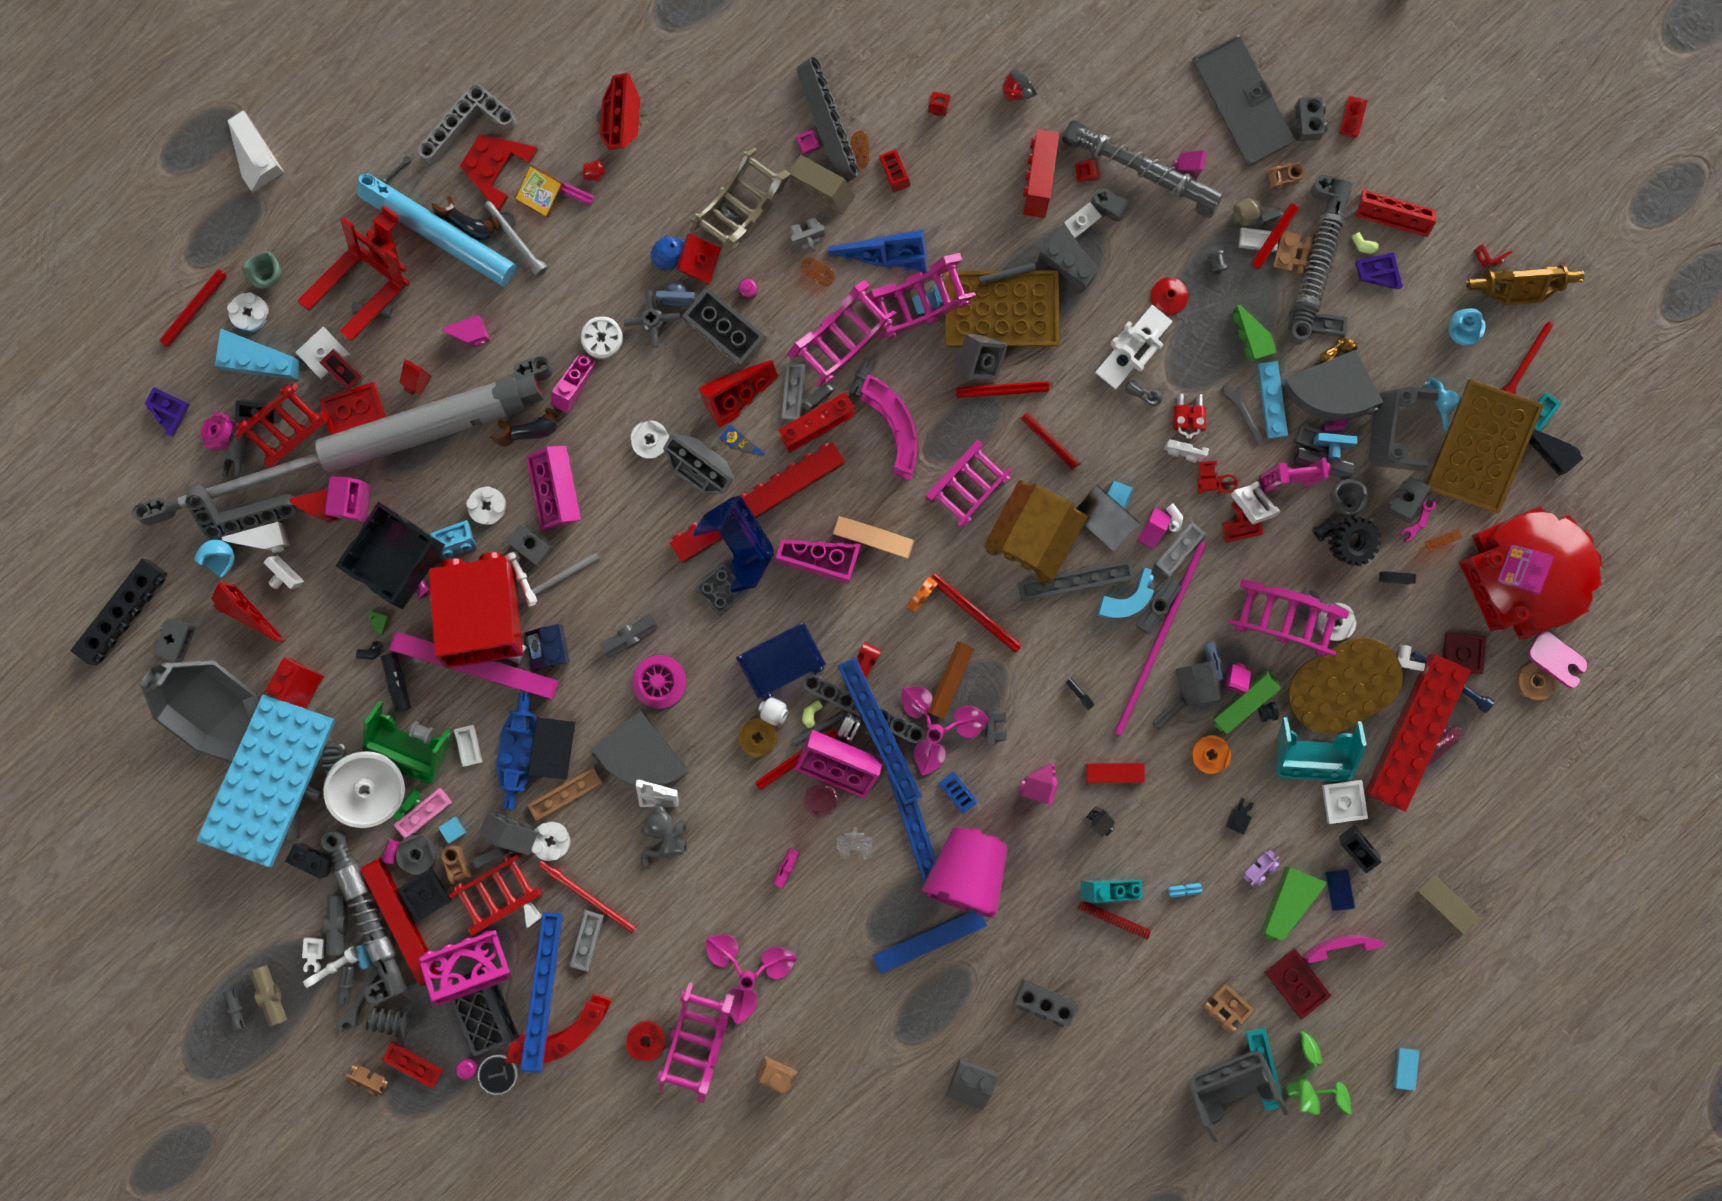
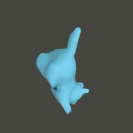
(1446, 401)

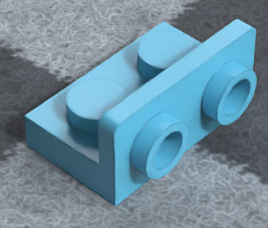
(457, 540)

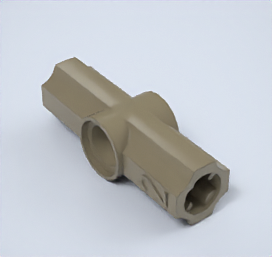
(268, 995)

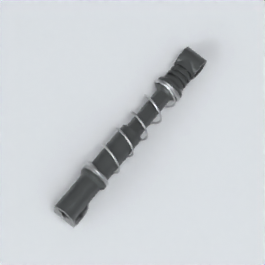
(1183, 185)

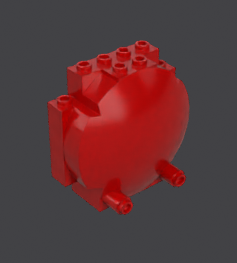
(1566, 587)

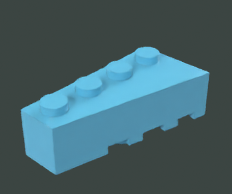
(250, 357)

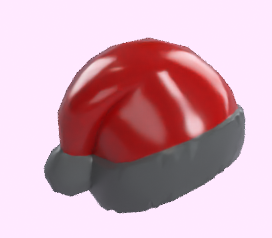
(1017, 86)

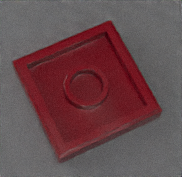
(1465, 650)

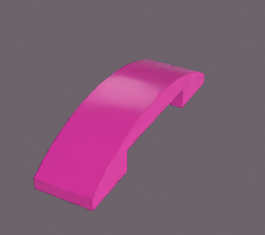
(1319, 951)

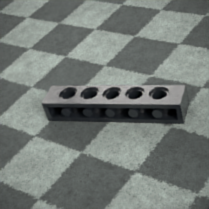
(85, 646)

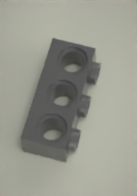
(1056, 1003)

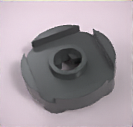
(406, 849)

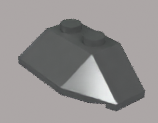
(698, 464)

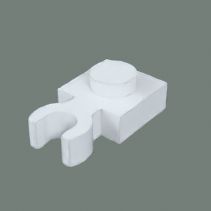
(313, 950)

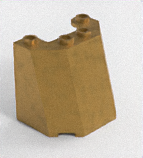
(1036, 530)

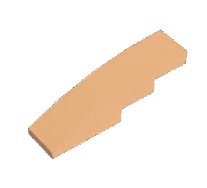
(873, 537)

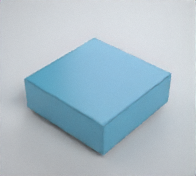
(452, 830)

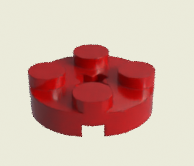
(645, 1052)

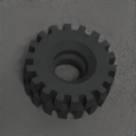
(1366, 543)

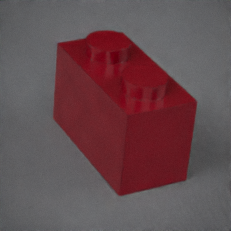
(341, 369)

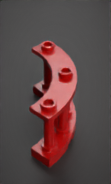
(569, 1039)

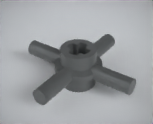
(645, 317)

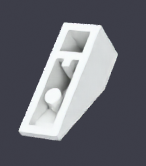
(266, 537)

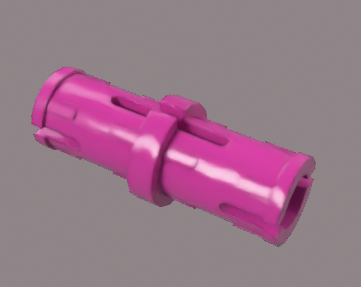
(786, 868)

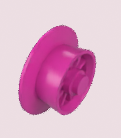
(659, 681)

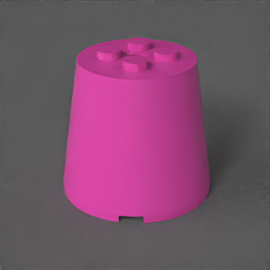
(968, 872)

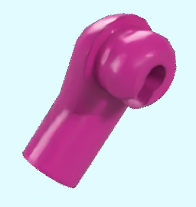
(1335, 427)

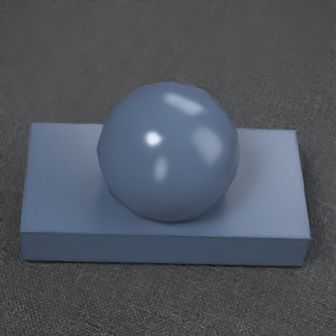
(675, 296)

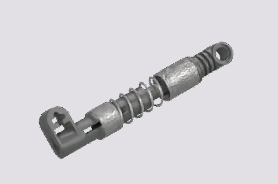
(378, 945)

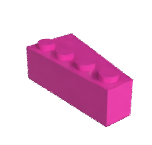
(823, 559)

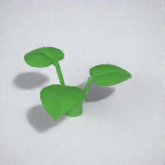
(1302, 1089)

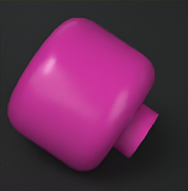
(747, 289)
(466, 1069)

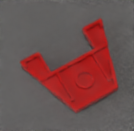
(488, 159)

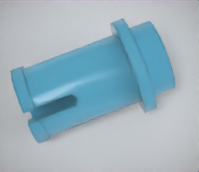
(363, 956)

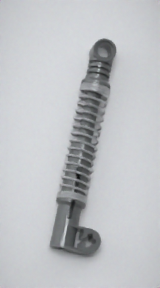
(1322, 253)

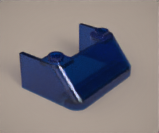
(743, 537)

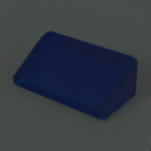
(1340, 890)

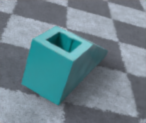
(1111, 890)

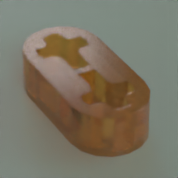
(864, 149)
(821, 268)
(1443, 540)

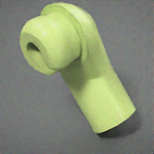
(1364, 246)
(808, 713)

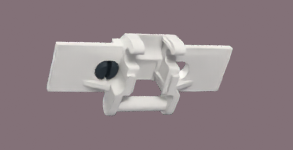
(1128, 343)

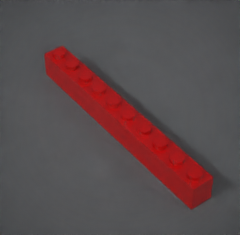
(767, 496)

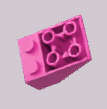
(348, 498)

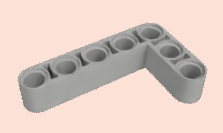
(463, 121)

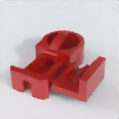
(1209, 480)

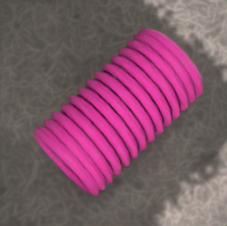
(389, 855)

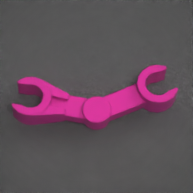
(1422, 522)

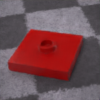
(698, 258)

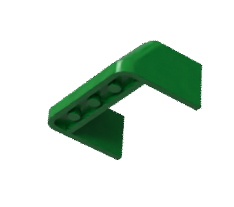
(409, 754)

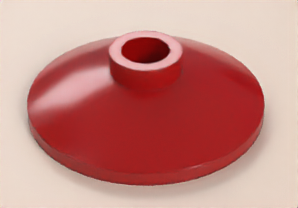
(1167, 304)

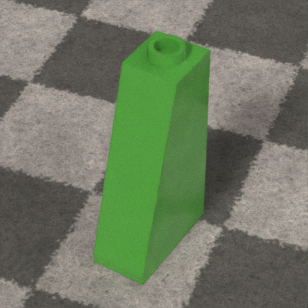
(1244, 704)
(1290, 902)

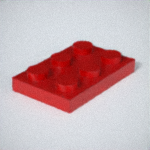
(353, 408)

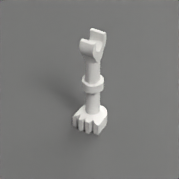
(521, 577)
(350, 955)

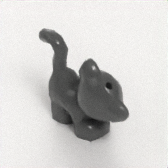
(660, 826)

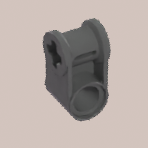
(1111, 205)

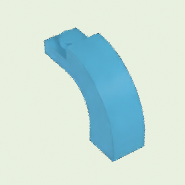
(1117, 609)

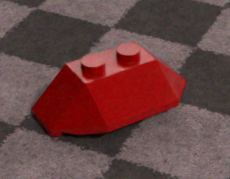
(620, 112)

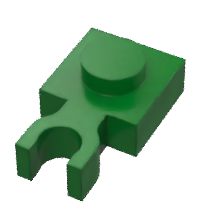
(411, 801)

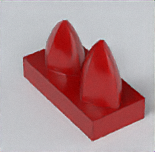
(1353, 117)

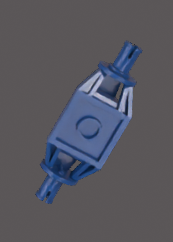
(515, 751)

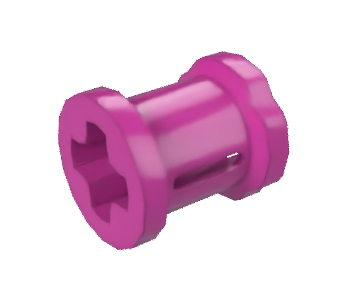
(422, 590)

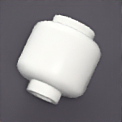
(773, 711)

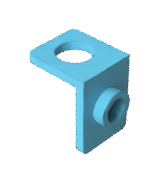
(934, 299)

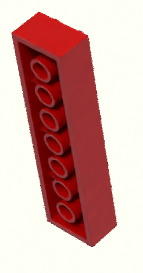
(1417, 732)

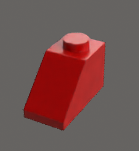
(413, 378)

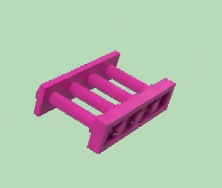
(1281, 475)
(950, 480)

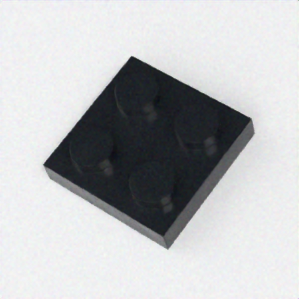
(424, 895)

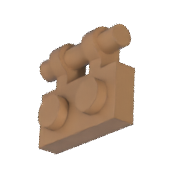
(1286, 253)
(1232, 1003)

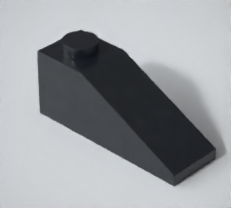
(1556, 452)
(1099, 821)

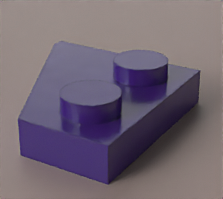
(1380, 271)
(166, 409)

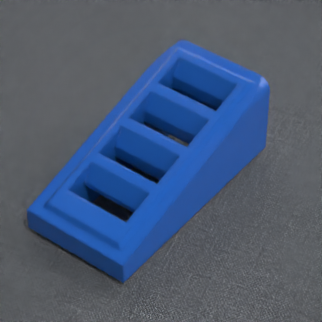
(967, 806)

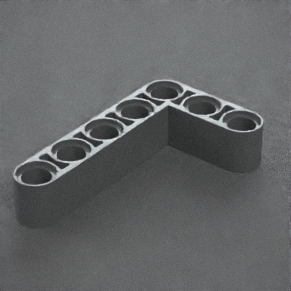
(223, 521)

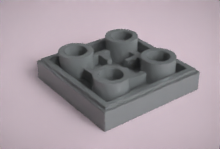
(716, 589)

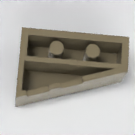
(822, 184)
(1447, 906)

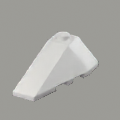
(253, 155)

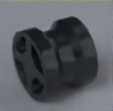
(1268, 712)

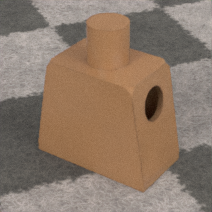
(776, 1075)

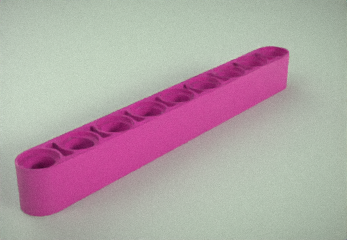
(489, 670)

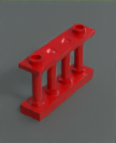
(817, 422)
(287, 443)
(495, 912)

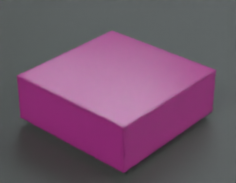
(807, 142)

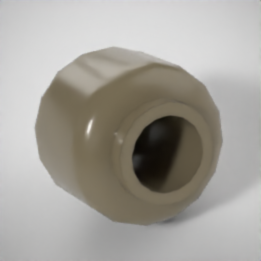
(1246, 212)

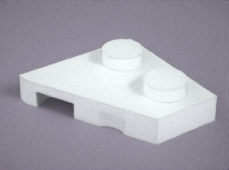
(1187, 450)
(653, 794)

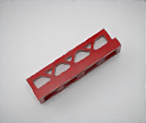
(1396, 214)

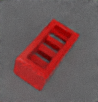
(899, 181)

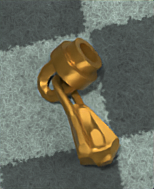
(1346, 347)

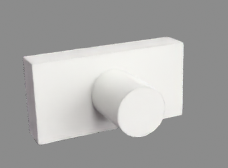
(282, 573)
(1404, 656)

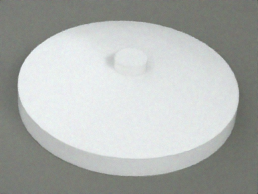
(364, 789)

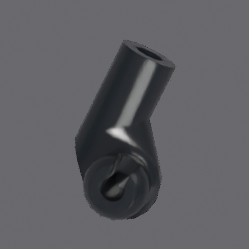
(372, 653)

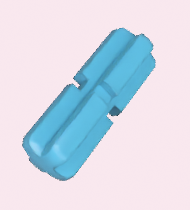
(1189, 889)

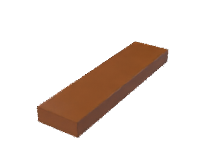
(950, 680)

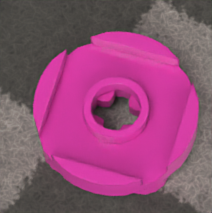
(217, 431)

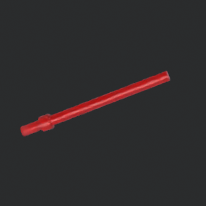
(556, 874)

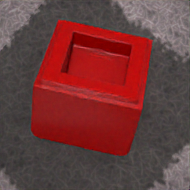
(1087, 171)

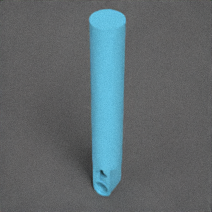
(436, 230)

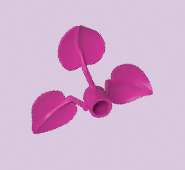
(927, 754)
(776, 960)

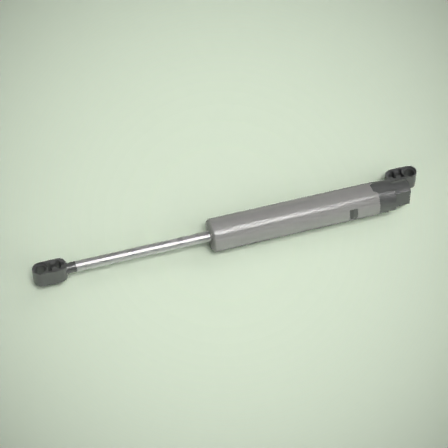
(389, 434)

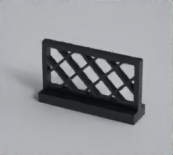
(497, 1008)

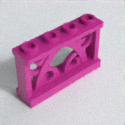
(464, 949)

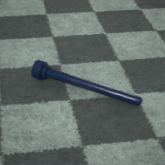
(1483, 703)

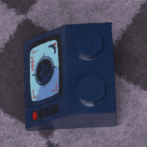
(547, 646)

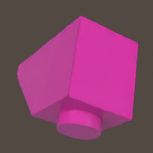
(1190, 163)
(469, 331)
(1237, 678)

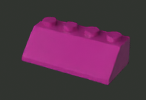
(553, 487)
(839, 764)

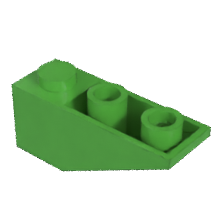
(1256, 338)

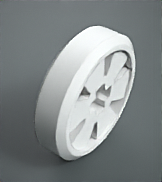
(590, 338)

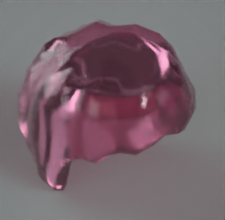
(820, 800)

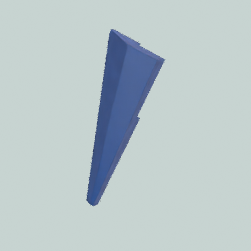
(897, 250)

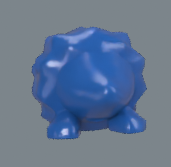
(667, 252)

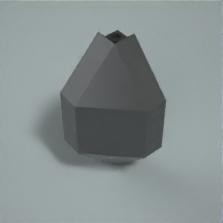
(201, 705)

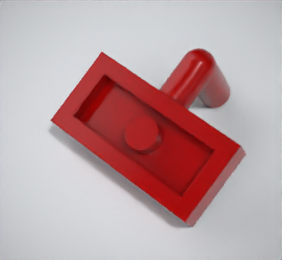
(1240, 528)

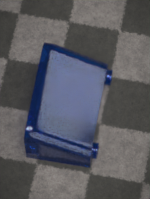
(781, 661)

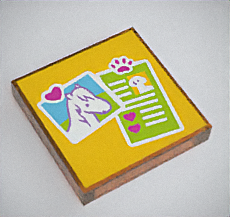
(539, 191)

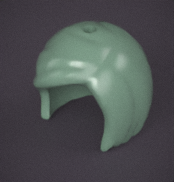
(262, 270)

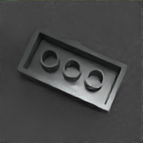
(724, 328)

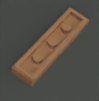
(565, 794)

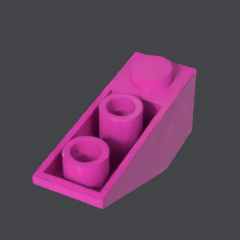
(572, 383)

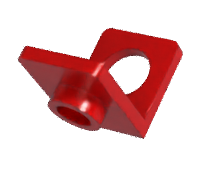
(936, 108)
(1488, 261)

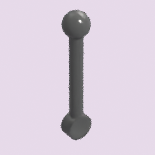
(406, 160)

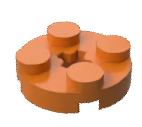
(921, 595)
(1220, 748)

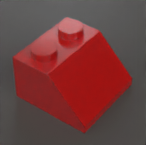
(314, 505)
(294, 683)

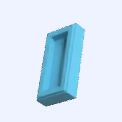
(1406, 1069)

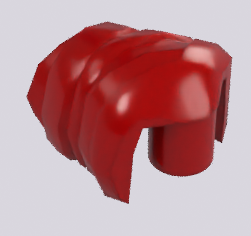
(593, 171)

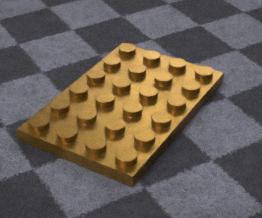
(1010, 310)
(1484, 446)

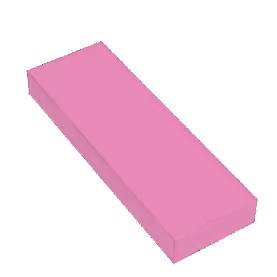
(423, 813)

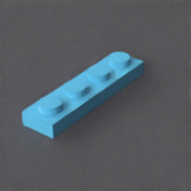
(1272, 400)

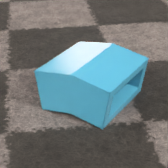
(1120, 493)

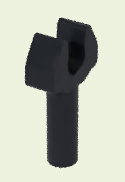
(1084, 698)

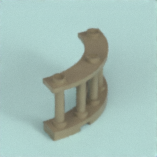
(753, 216)

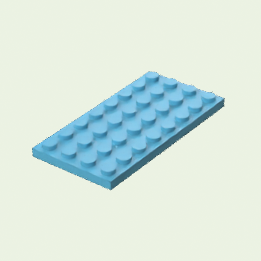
(266, 780)

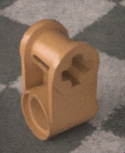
(1281, 176)
(456, 865)

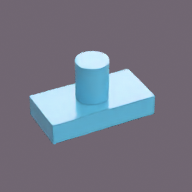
(1335, 443)

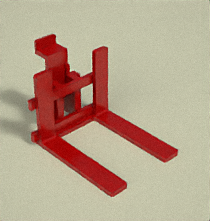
(380, 243)

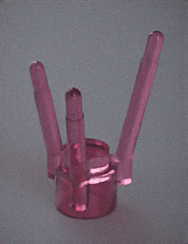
(1451, 736)

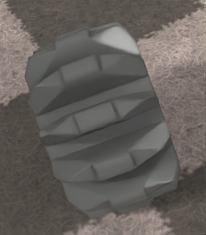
(331, 755)

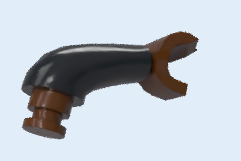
(475, 228)
(541, 428)

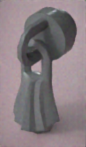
(1153, 398)

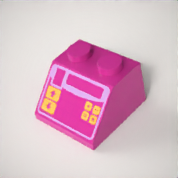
(1525, 569)

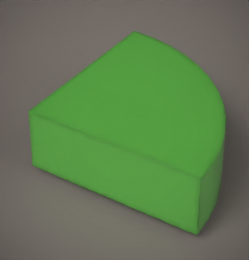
(378, 621)

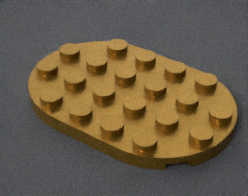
(1345, 688)

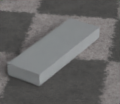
(793, 391)
(1180, 549)
(586, 940)

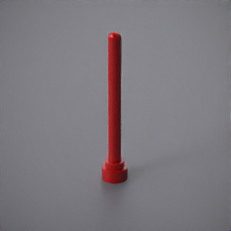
(1511, 387)

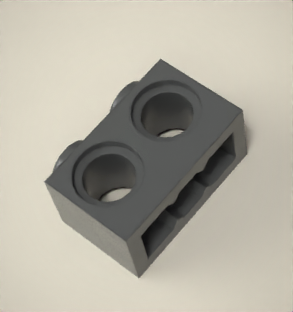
(1305, 118)

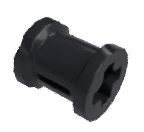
(1324, 529)

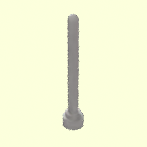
(538, 267)

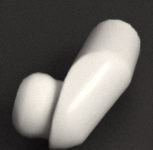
(1176, 518)

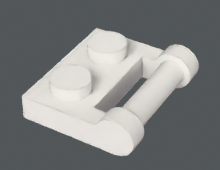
(1251, 505)

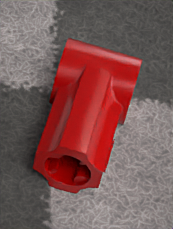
(867, 657)

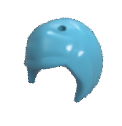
(1466, 326)
(216, 556)

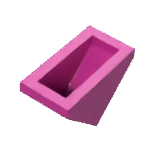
(1154, 528)

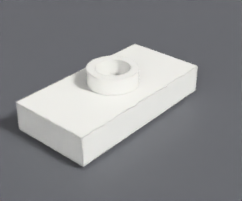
(1083, 220)

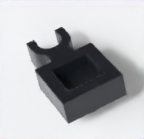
(1238, 819)

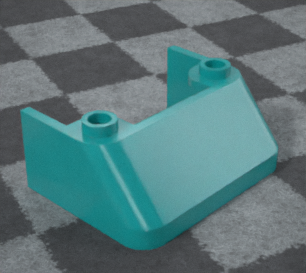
(1319, 759)

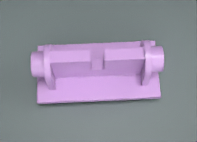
(1258, 875)

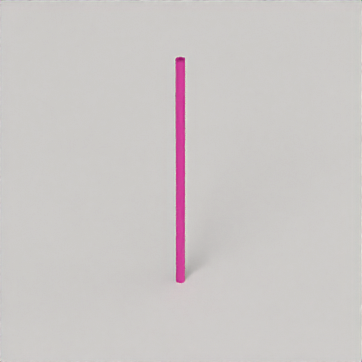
(1160, 638)

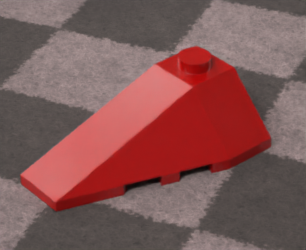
(731, 393)
(234, 603)

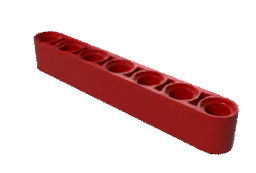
(397, 917)

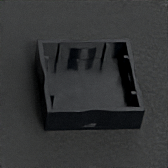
(390, 555)

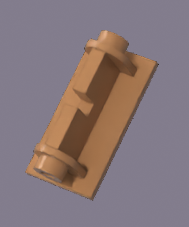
(373, 1085)

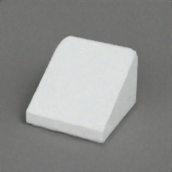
(531, 914)

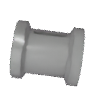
(421, 732)

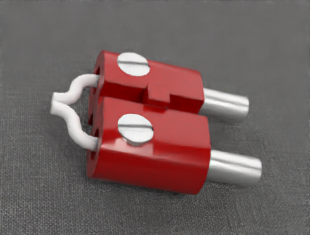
(1189, 417)

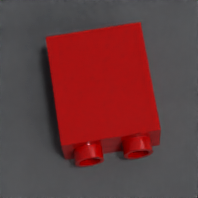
(475, 611)

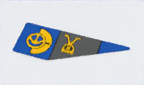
(738, 441)

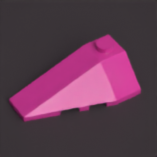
(1040, 784)

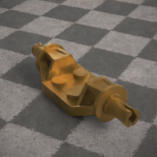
(1525, 286)

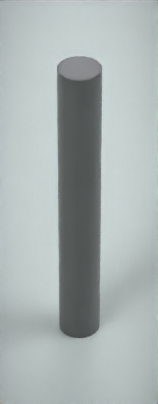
(1007, 273)
(819, 728)

